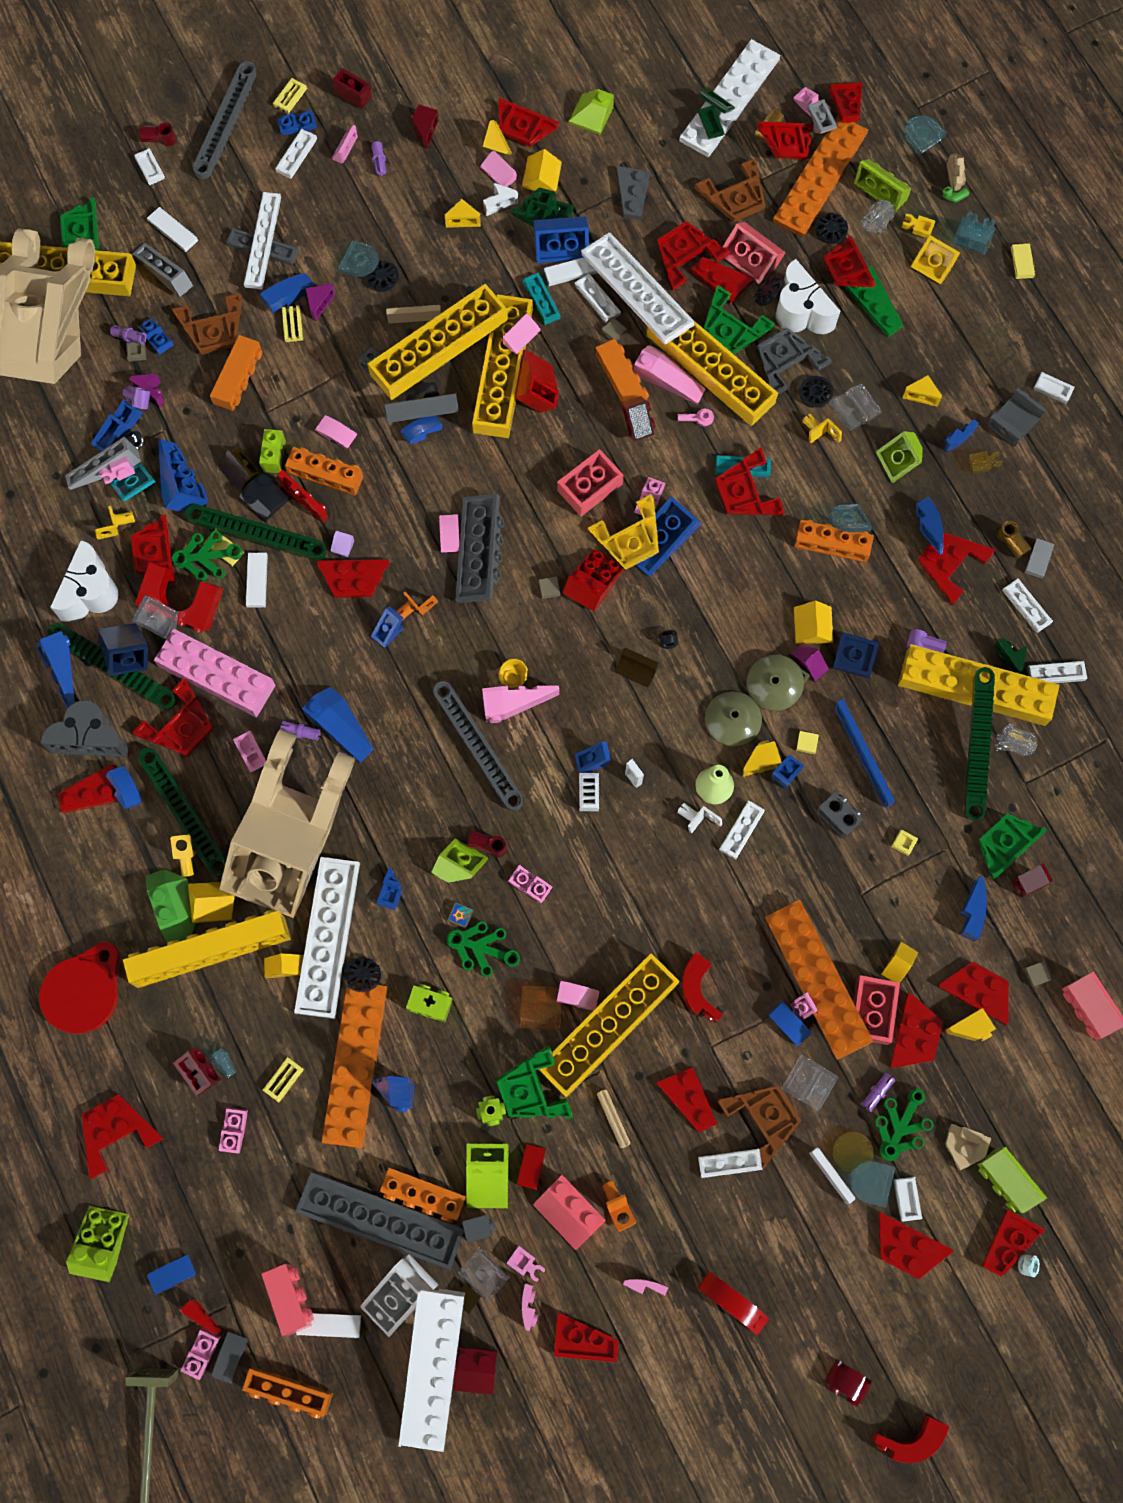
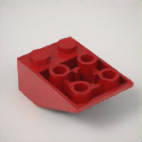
(536, 383)
(593, 580)

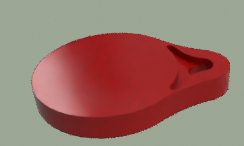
(82, 991)

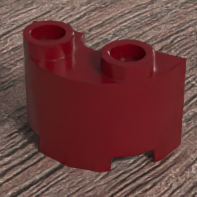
(847, 1381)

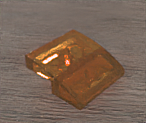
(540, 1007)

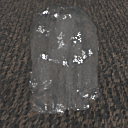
(878, 217)
(1016, 741)

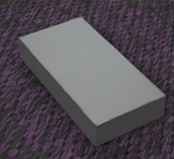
(1039, 558)

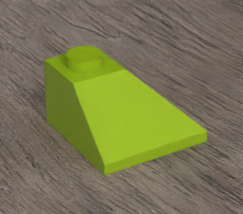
(593, 110)
(900, 455)
(458, 862)

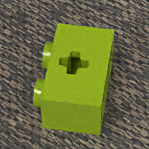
(272, 451)
(418, 1005)

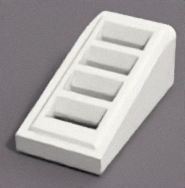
(588, 806)

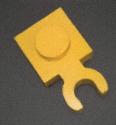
(922, 226)

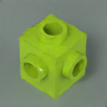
(491, 1119)

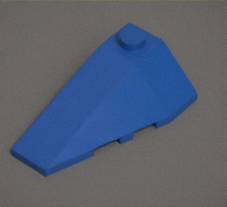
(178, 483)
(56, 655)
(337, 720)
(396, 1091)

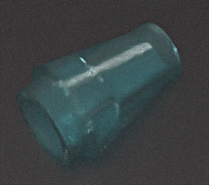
(223, 1062)

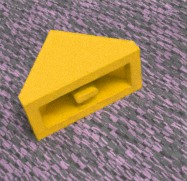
(495, 139)
(462, 216)
(923, 392)
(899, 963)
(283, 965)

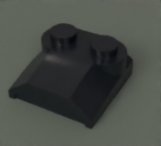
(264, 496)

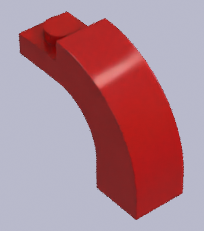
(691, 988)
(733, 1303)
(921, 1447)

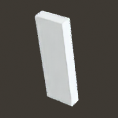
(296, 153)
(172, 229)
(568, 271)
(597, 298)
(256, 580)
(1027, 605)
(1059, 672)
(741, 830)
(730, 1163)
(832, 1175)
(334, 1326)

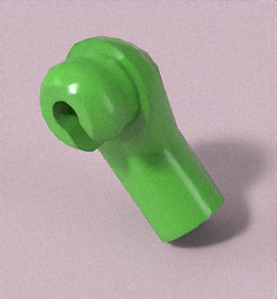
(950, 195)

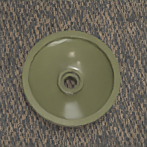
(775, 696)
(731, 730)

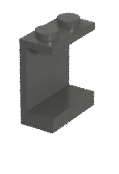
(1016, 417)

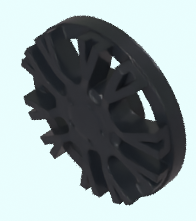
(831, 228)
(383, 276)
(768, 291)
(816, 391)
(362, 974)

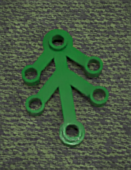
(205, 555)
(479, 947)
(901, 1127)

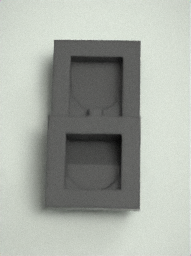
(229, 1358)

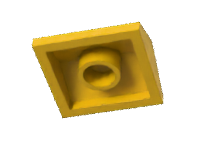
(935, 259)

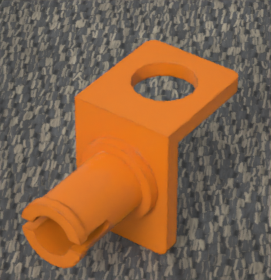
(410, 606)
(616, 1205)

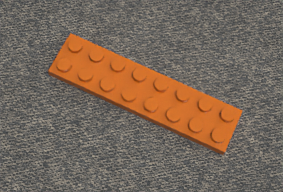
(820, 177)
(819, 978)
(354, 1067)

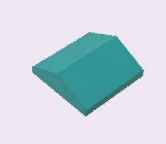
(132, 484)

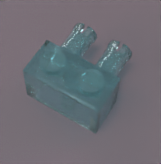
(973, 234)

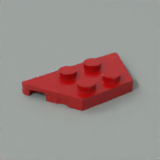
(523, 124)
(787, 139)
(848, 266)
(153, 546)
(353, 577)
(980, 990)
(916, 1035)
(908, 1248)

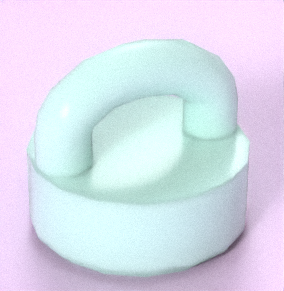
(1028, 1265)

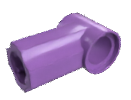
(137, 396)
(921, 639)

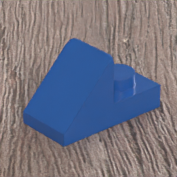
(387, 627)
(593, 757)
(787, 771)

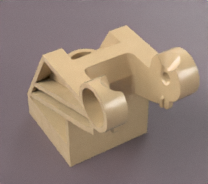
(41, 309)
(282, 833)

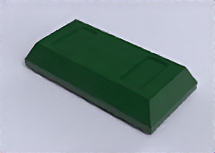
(717, 101)
(711, 122)

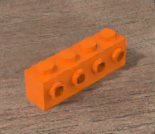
(620, 371)
(236, 373)
(324, 470)
(832, 541)
(423, 1194)
(288, 1392)

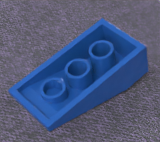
(673, 528)

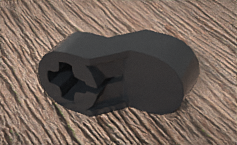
(426, 391)

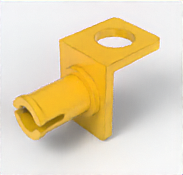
(818, 429)
(118, 519)
(184, 856)

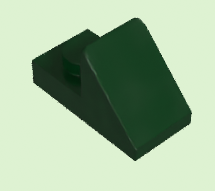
(1013, 660)

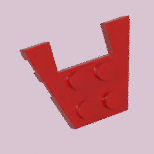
(683, 245)
(739, 490)
(944, 565)
(185, 729)
(107, 1125)

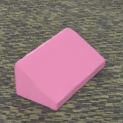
(345, 145)
(499, 170)
(521, 334)

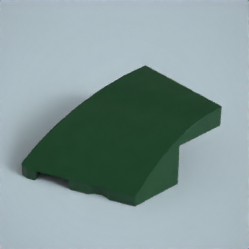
(542, 206)

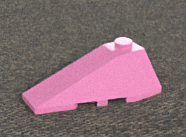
(663, 371)
(505, 703)

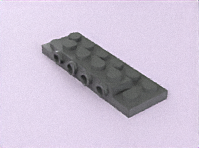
(479, 548)

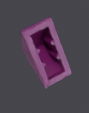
(319, 298)
(809, 660)

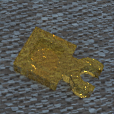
(982, 462)

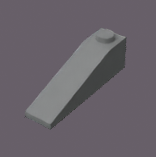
(165, 270)
(89, 471)

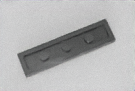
(279, 251)
(421, 408)

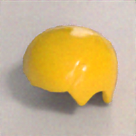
(513, 673)

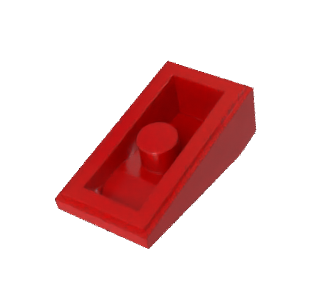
(531, 1167)
(198, 1314)

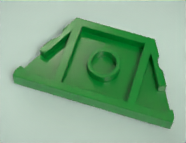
(80, 223)
(1007, 842)

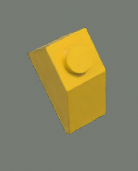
(763, 758)
(973, 1027)

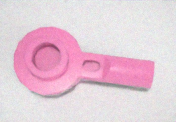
(703, 417)

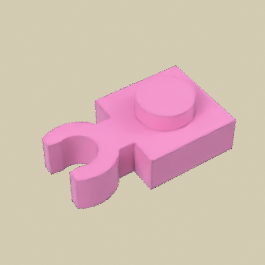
(121, 469)
(522, 1262)

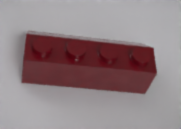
(475, 1370)

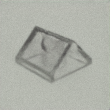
(156, 617)
(483, 1274)

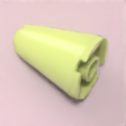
(714, 784)

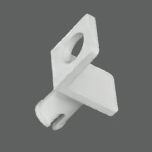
(696, 817)

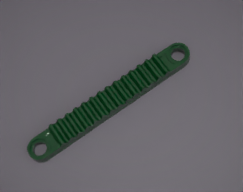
(256, 532)
(134, 681)
(979, 744)
(182, 811)

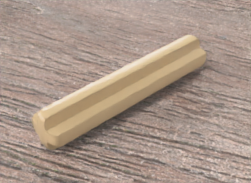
(613, 1118)

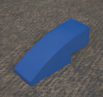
(286, 292)
(117, 425)
(930, 523)
(975, 911)

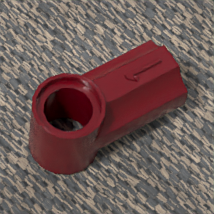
(163, 133)
(485, 843)

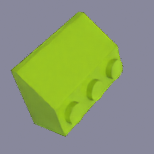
(881, 184)
(1010, 1180)

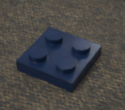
(855, 655)

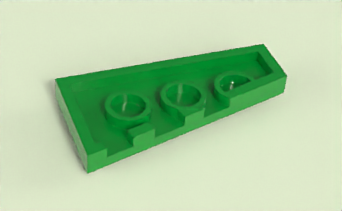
(877, 305)

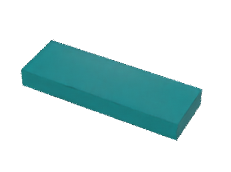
(541, 298)
(724, 463)

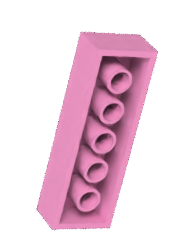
(215, 672)

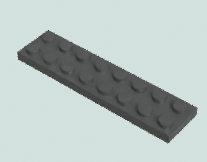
(380, 1220)

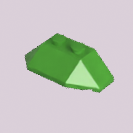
(170, 904)

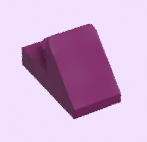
(150, 383)

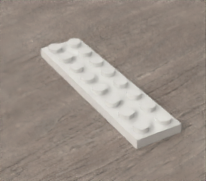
(737, 88)
(637, 288)
(327, 938)

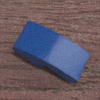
(293, 124)
(156, 336)
(419, 428)
(960, 436)
(125, 787)
(789, 1023)
(171, 1274)

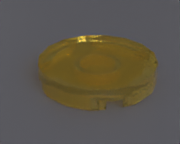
(851, 1150)

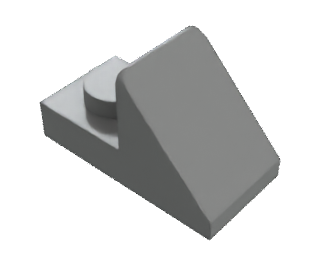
(821, 117)

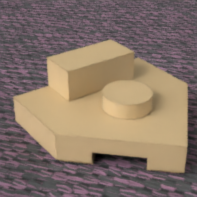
(956, 171)
(966, 1146)

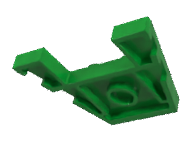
(728, 329)
(523, 1090)

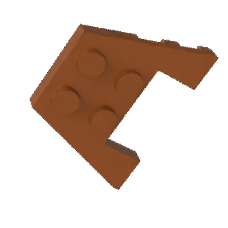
(740, 199)
(213, 332)
(771, 1114)

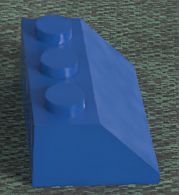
(560, 239)

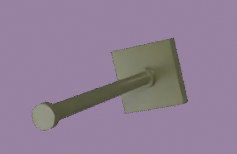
(151, 1379)

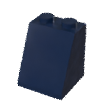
(123, 649)

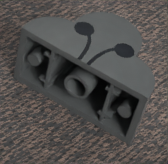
(84, 732)

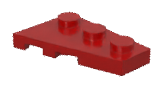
(847, 100)
(717, 274)
(302, 496)
(89, 792)
(689, 1098)
(1010, 1242)
(583, 1342)

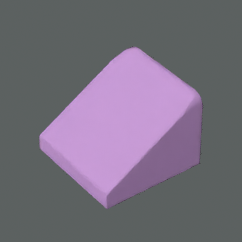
(342, 543)

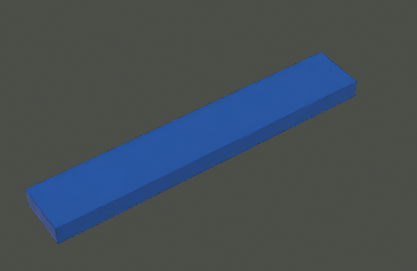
(864, 754)

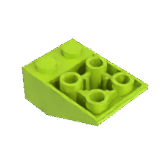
(487, 1175)
(97, 1244)

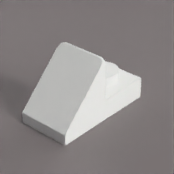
(503, 198)

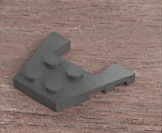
(785, 351)

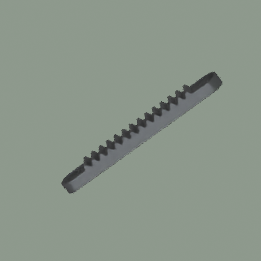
(225, 120)
(478, 746)

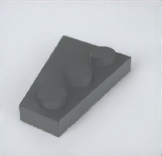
(633, 190)

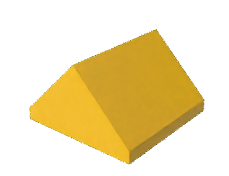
(542, 171)
(813, 623)
(209, 903)

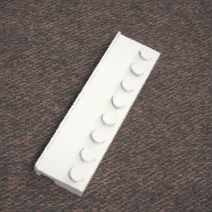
(431, 1368)

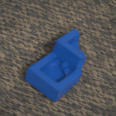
(390, 891)

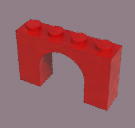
(199, 614)

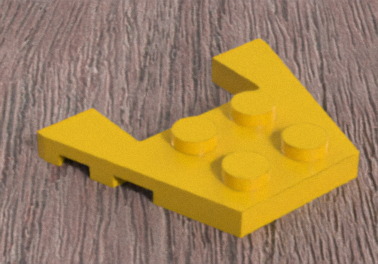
(634, 542)

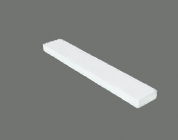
(262, 240)

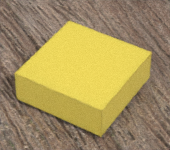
(807, 742)
(904, 842)

